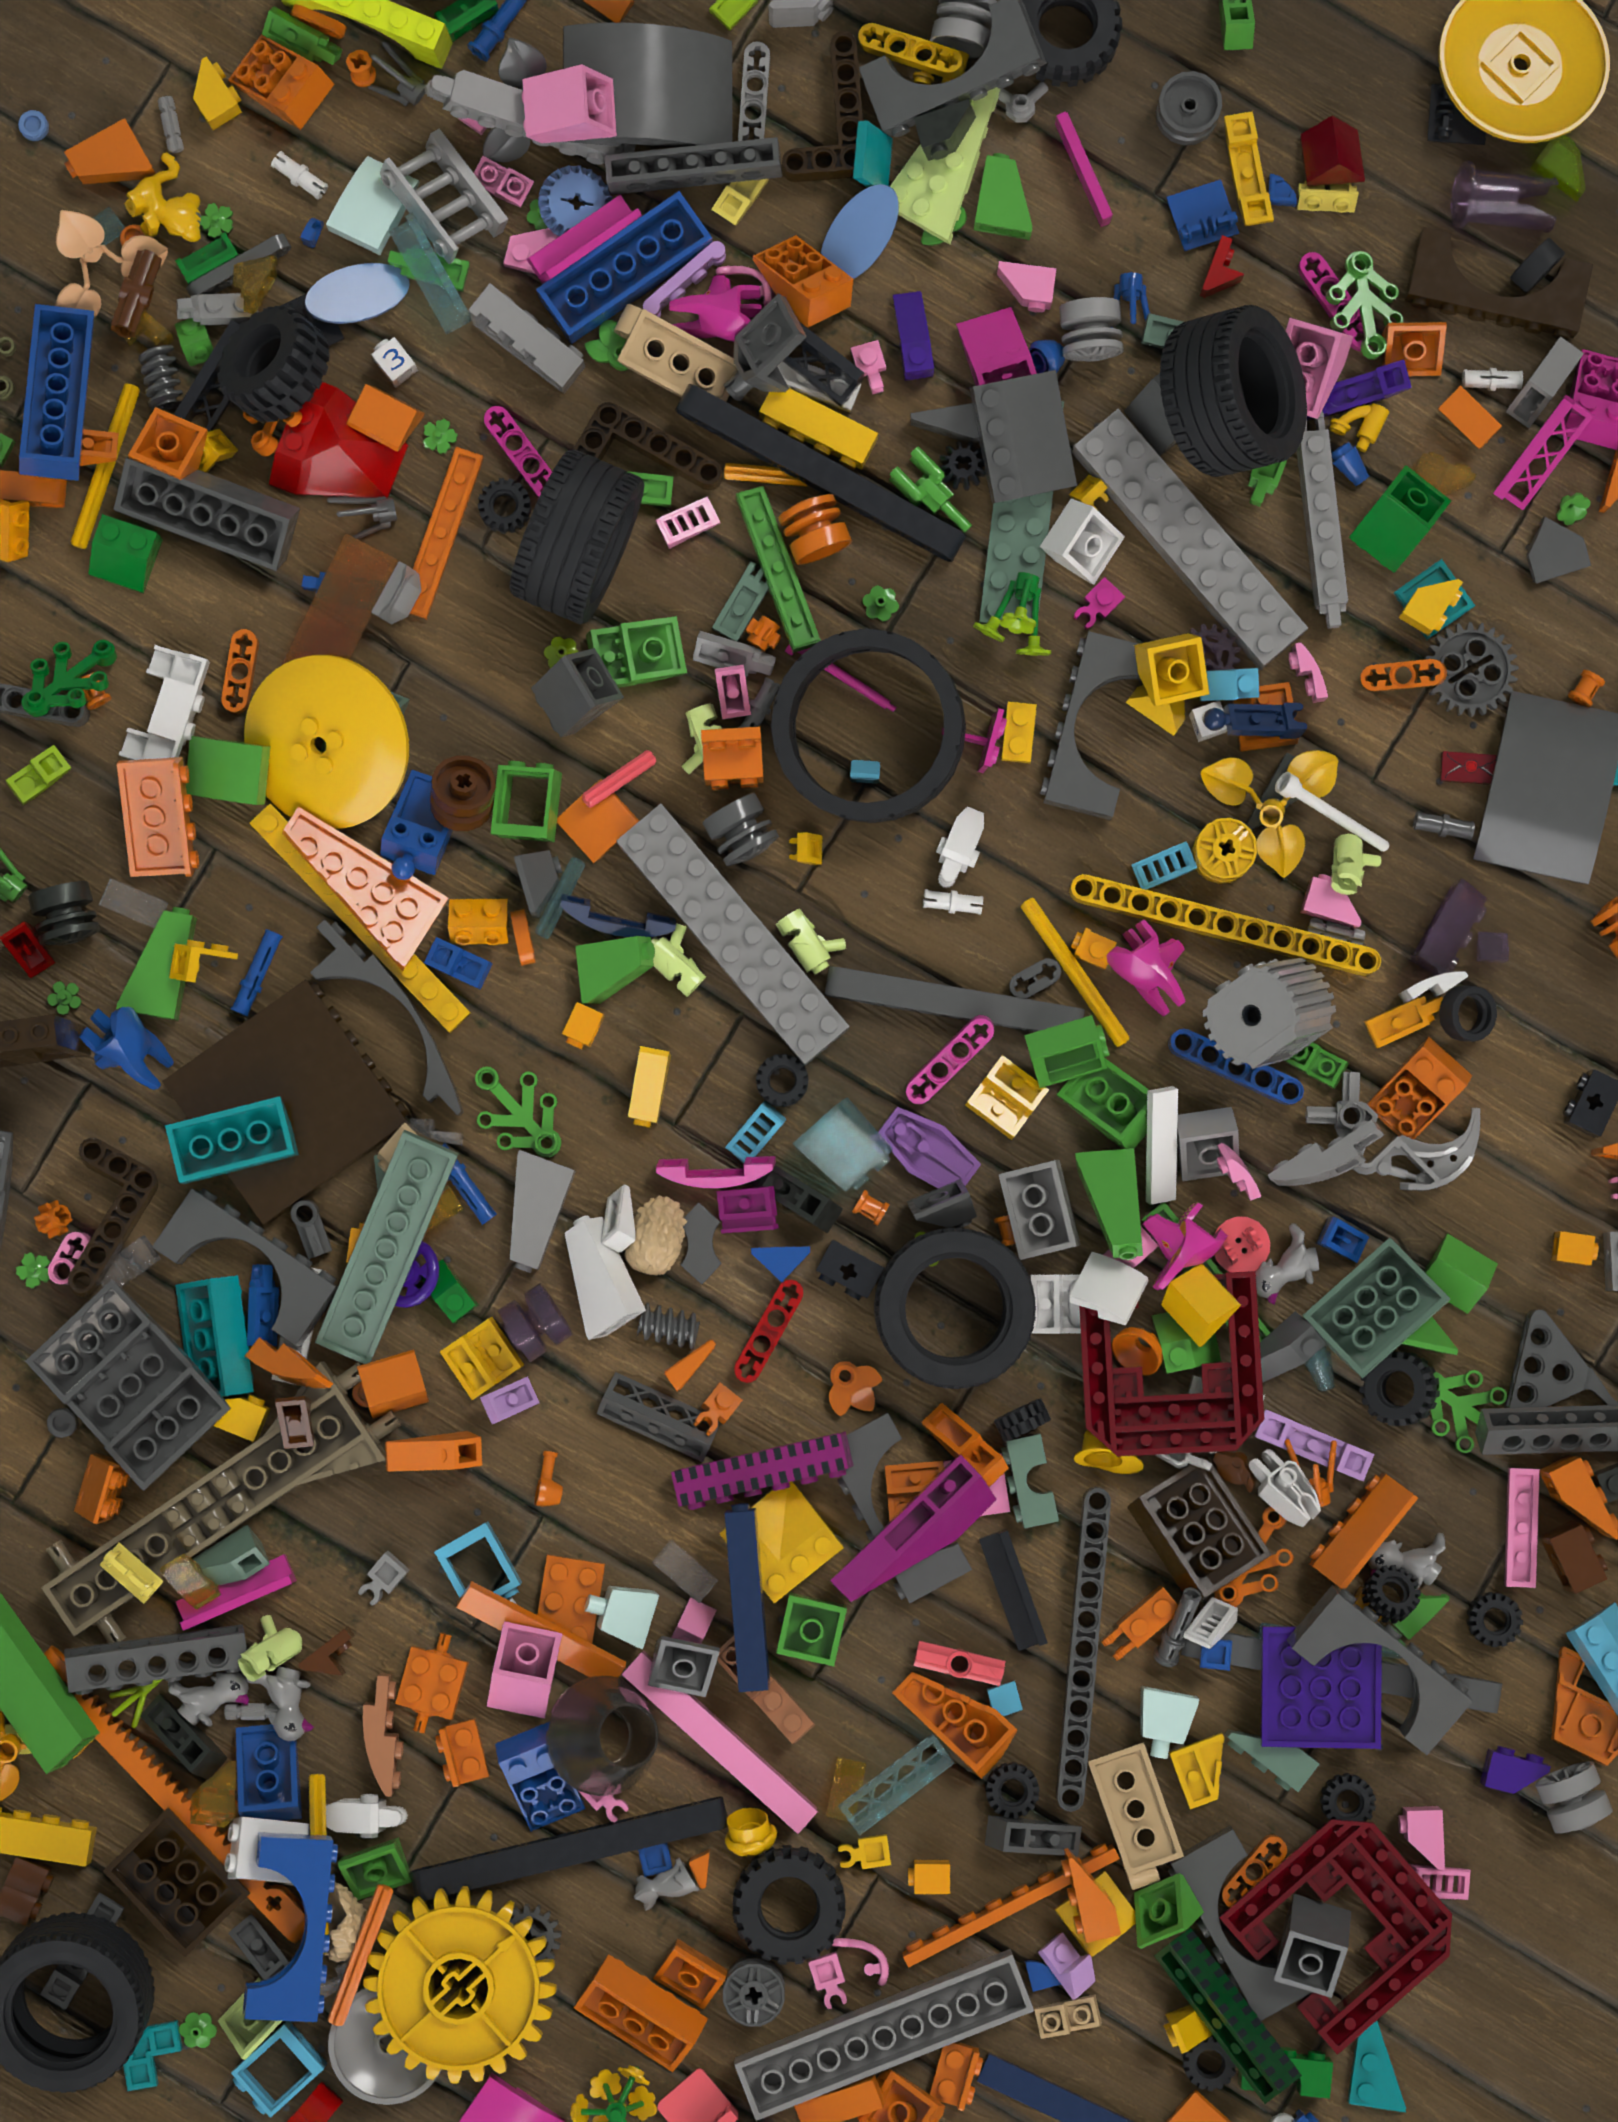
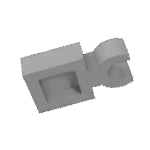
(385, 1575)

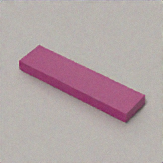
(1083, 169)

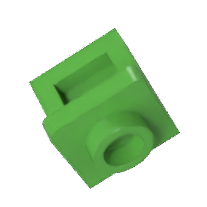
(194, 341)

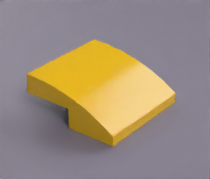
(1006, 1097)
(482, 1358)
(1124, 1911)

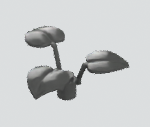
(517, 63)

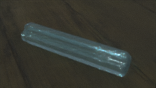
(565, 886)

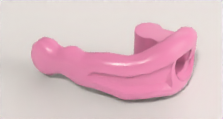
(766, 290)
(870, 1969)

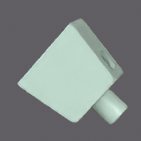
(624, 1613)
(1165, 1718)

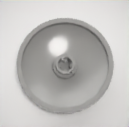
(365, 2065)

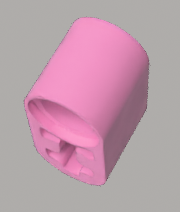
(67, 1248)

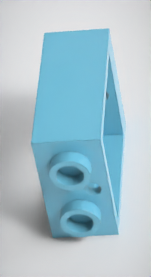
(484, 1530)
(300, 2047)

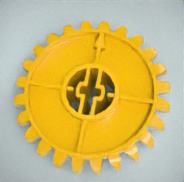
(438, 2030)

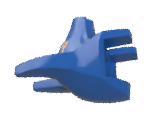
(125, 1045)

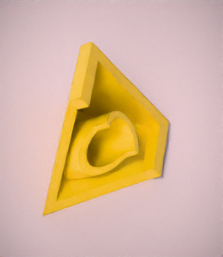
(1167, 716)

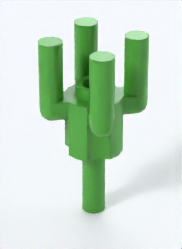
(929, 488)

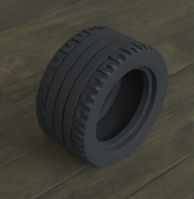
(1233, 391)
(576, 536)
(1016, 1319)
(109, 1955)

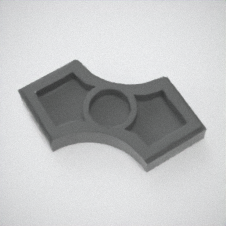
(700, 1257)

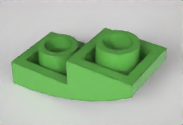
(1319, 1064)

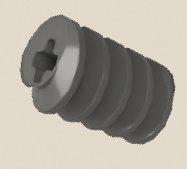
(159, 378)
(668, 1325)

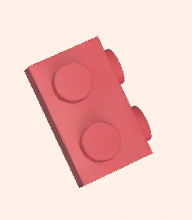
(697, 2101)

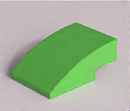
(640, 650)
(228, 770)

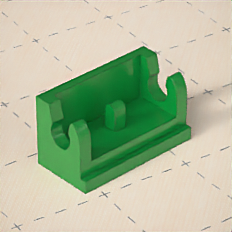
(466, 15)
(207, 258)

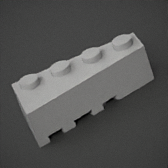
(526, 339)

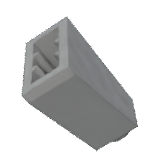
(1544, 382)

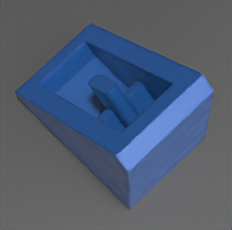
(1342, 1239)
(781, 1260)

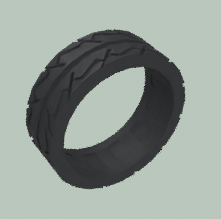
(805, 671)

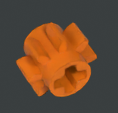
(763, 633)
(53, 1219)

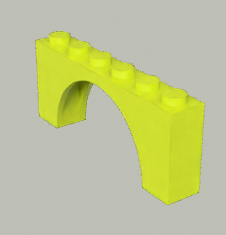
(416, 32)

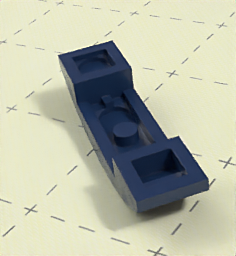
(654, 924)

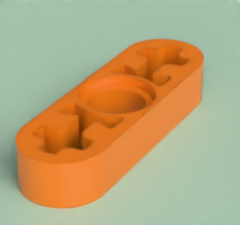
(251, 651)
(1381, 669)
(1251, 1858)

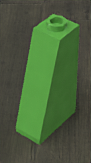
(149, 987)
(1113, 1193)

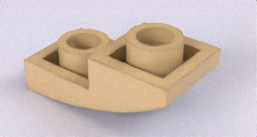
(1068, 2016)

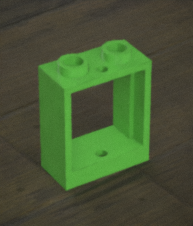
(505, 774)
(1067, 1051)

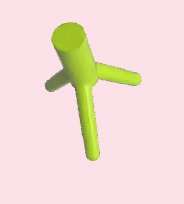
(138, 1691)

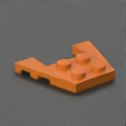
(1581, 1718)

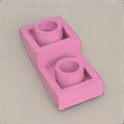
(503, 182)
(1304, 664)
(1233, 1165)

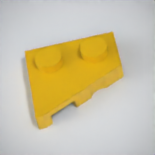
(1199, 1769)

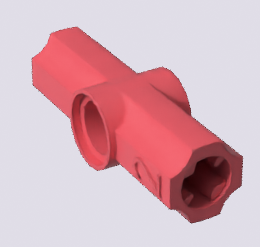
(939, 1659)

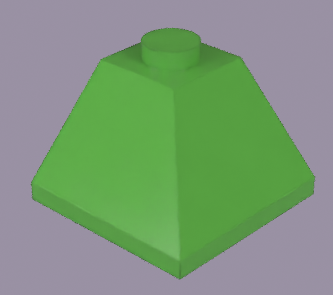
(1431, 1338)
(1179, 1348)

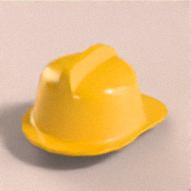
(1097, 1455)

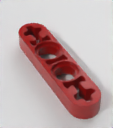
(769, 1331)

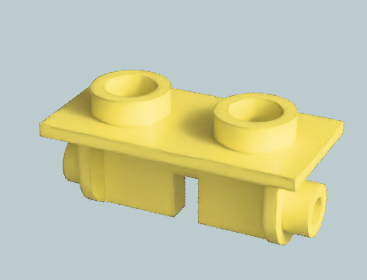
(1339, 198)
(131, 1572)

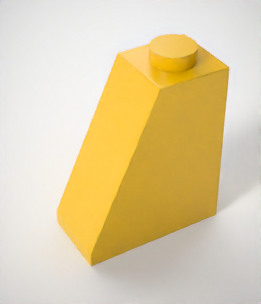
(649, 1086)

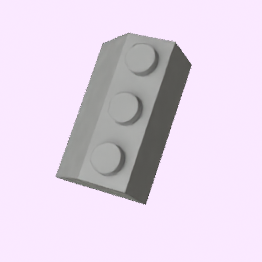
(1039, 1209)

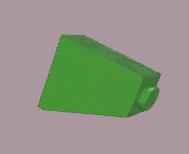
(1002, 200)
(611, 966)

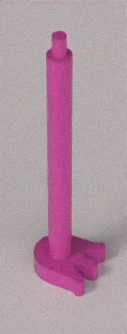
(853, 683)

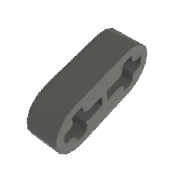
(1031, 972)

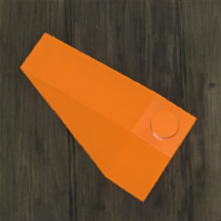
(965, 1726)

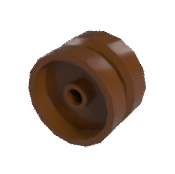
(462, 793)

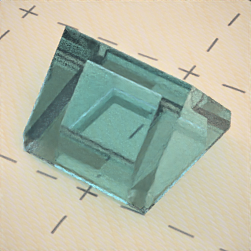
(110, 223)

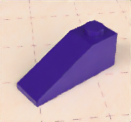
(913, 336)

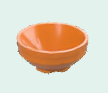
(1132, 1353)

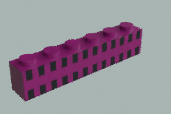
(762, 1469)

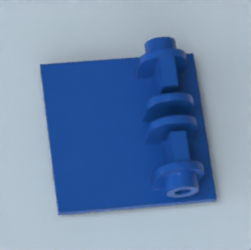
(1202, 215)

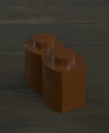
(23, 1889)

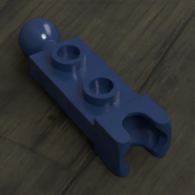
(1257, 720)

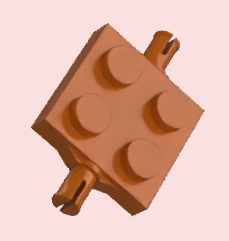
(432, 1682)

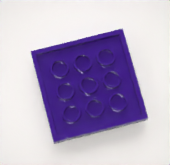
(1323, 1703)

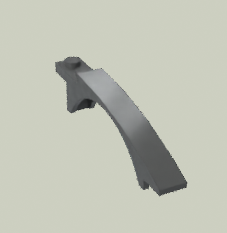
(348, 963)

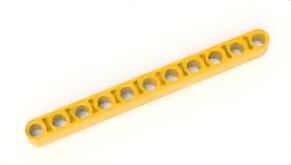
(1239, 923)

